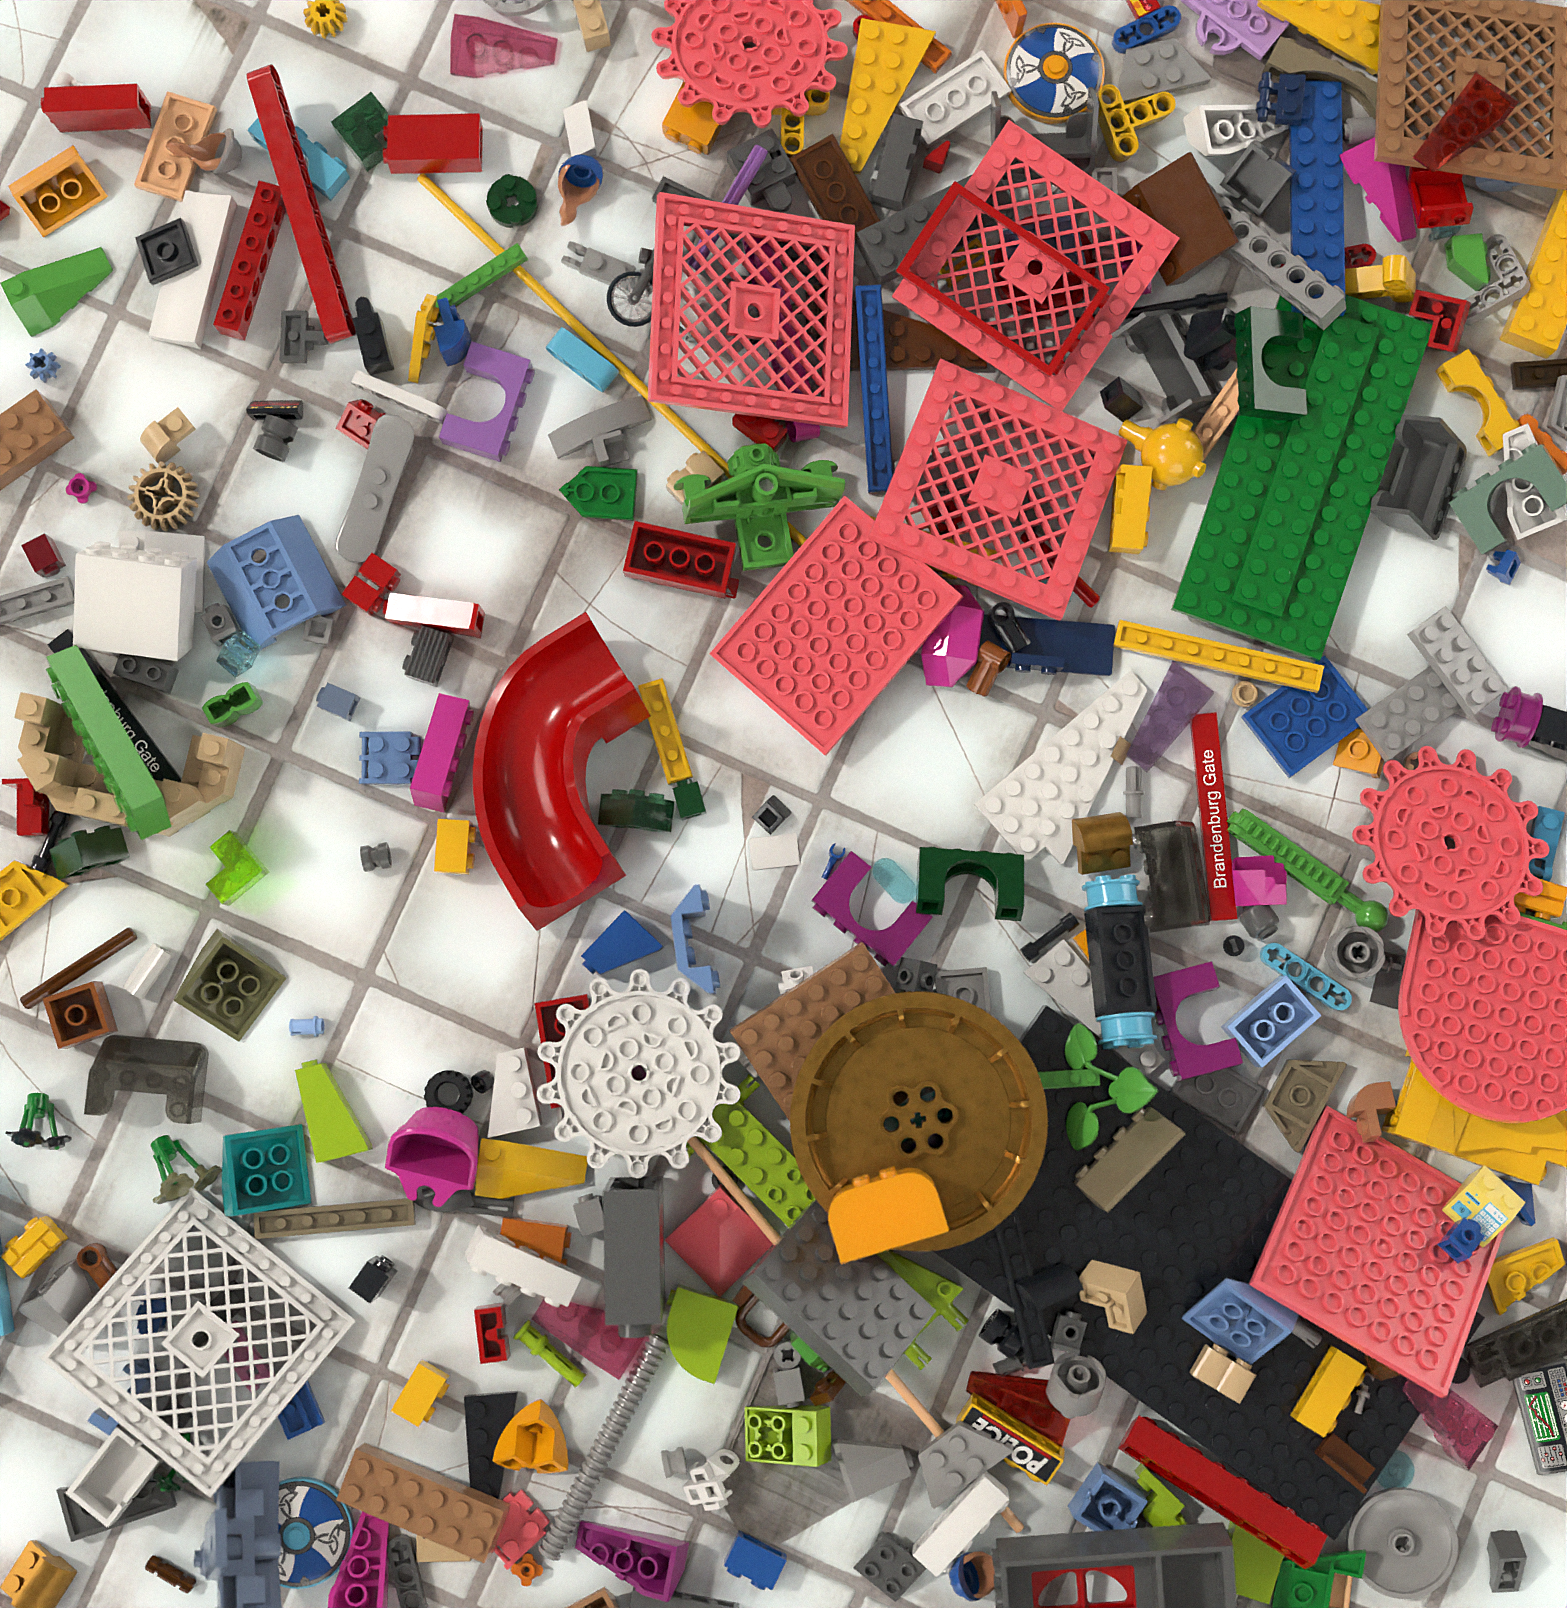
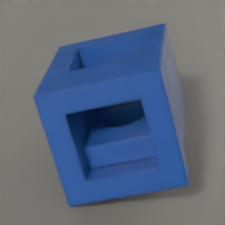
(1456, 1242)
(158, 1324)

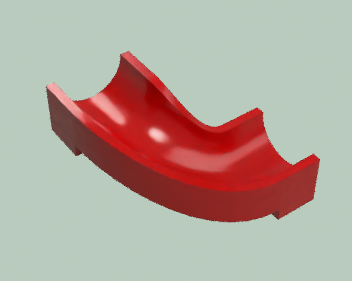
(534, 769)

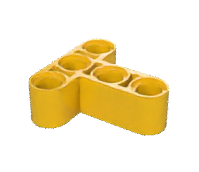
(1127, 121)
(795, 135)
(1392, 279)

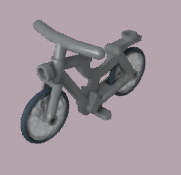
(630, 292)

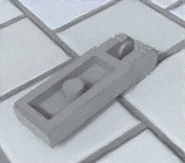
(596, 264)

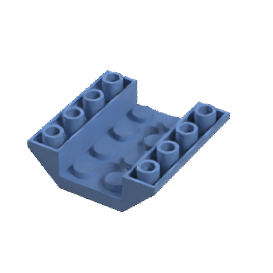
(290, 569)
(692, 906)

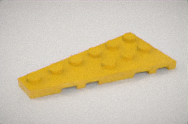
(1340, 25)
(880, 75)

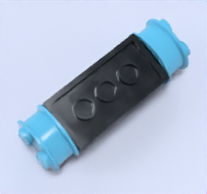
(1120, 962)

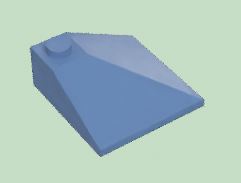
(1241, 1320)

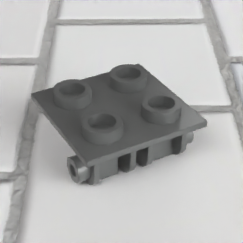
(1388, 981)
(890, 1566)

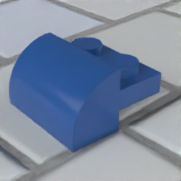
(453, 336)

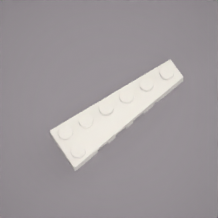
(1069, 983)

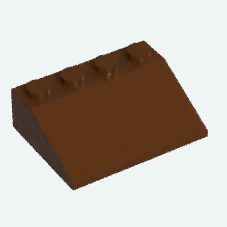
(1186, 206)

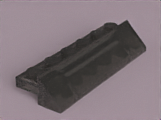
(1519, 1346)

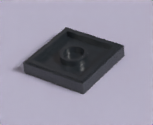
(166, 251)

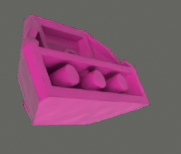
(954, 643)

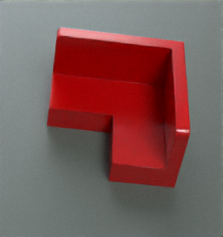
(32, 808)

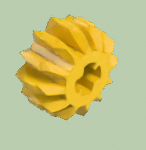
(325, 24)

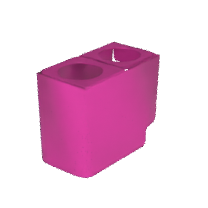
(1259, 881)

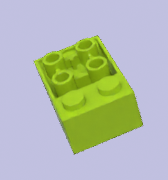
(788, 1435)

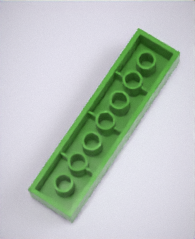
(108, 743)

